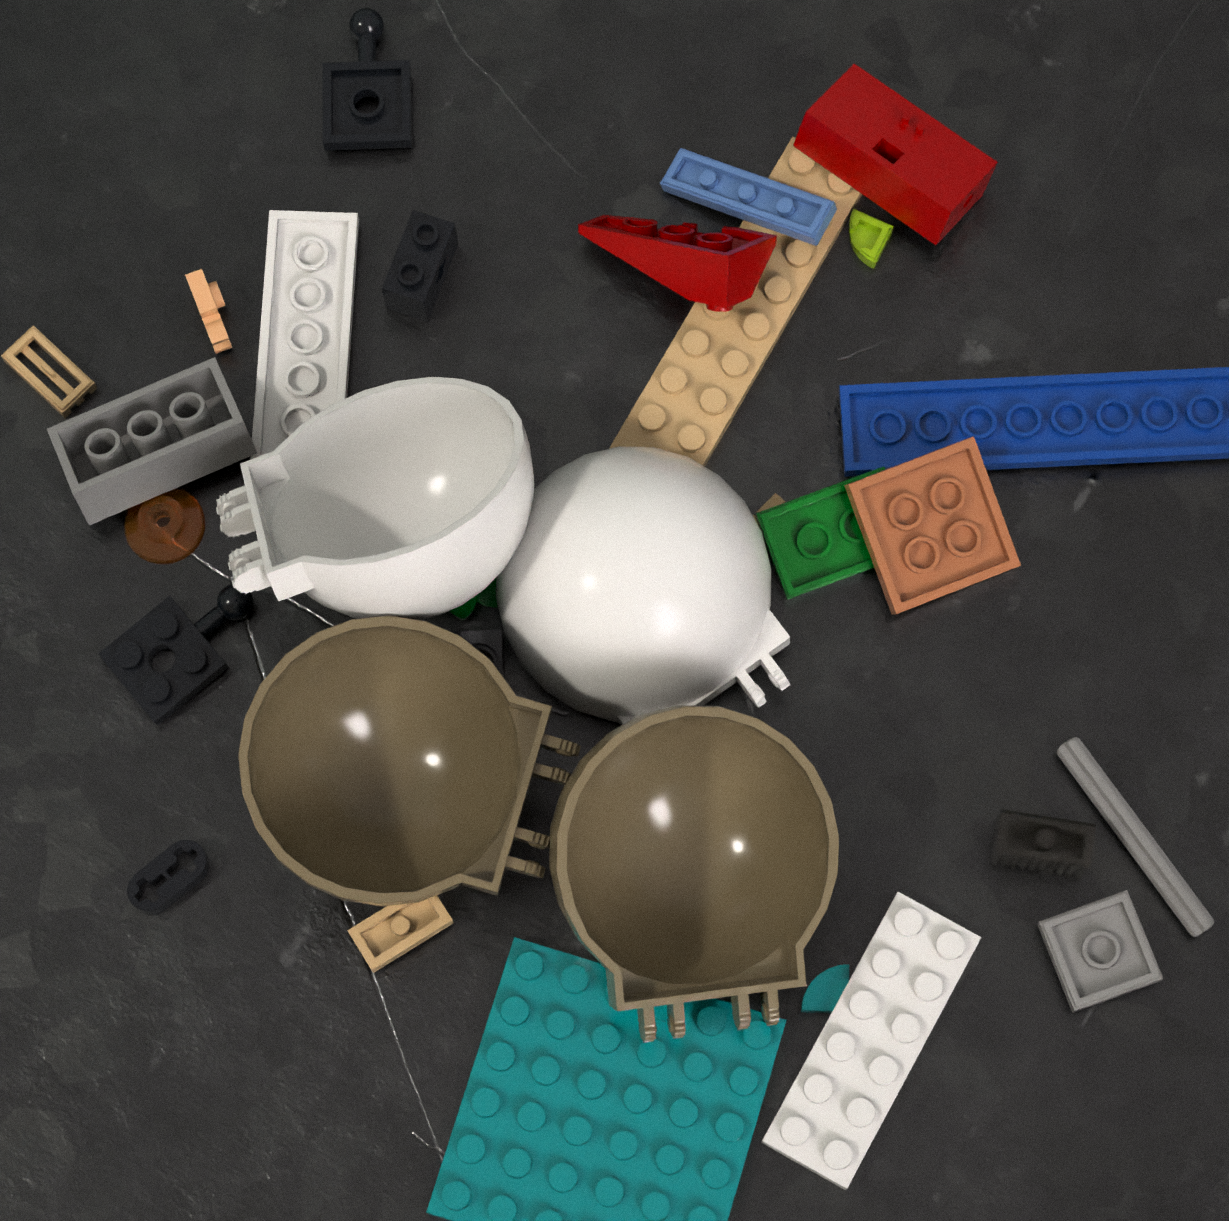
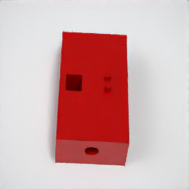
(894, 154)

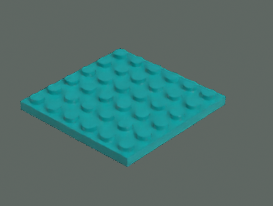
(588, 1119)

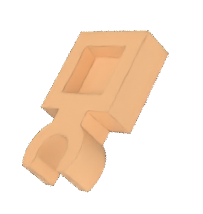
(208, 300)

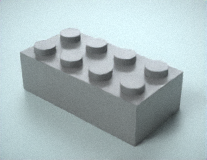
(151, 441)

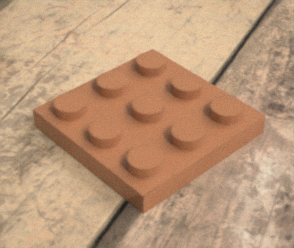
(932, 525)

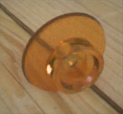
(174, 540)

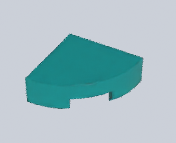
(825, 990)

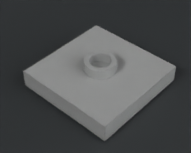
(1099, 951)

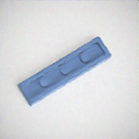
(748, 196)

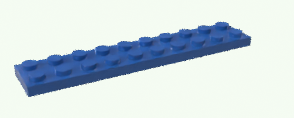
(1041, 419)

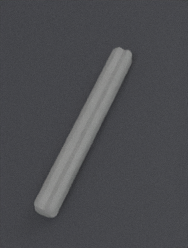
(1135, 837)

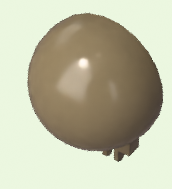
(394, 763)
(694, 861)

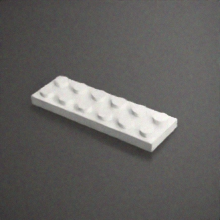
(304, 321)
(871, 1040)

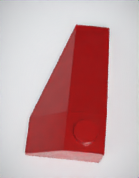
(696, 265)

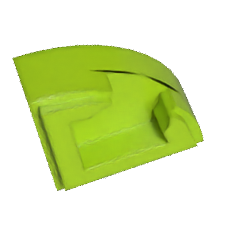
(868, 237)

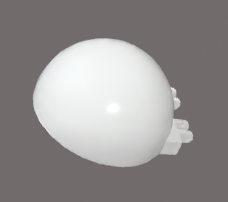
(387, 501)
(640, 587)

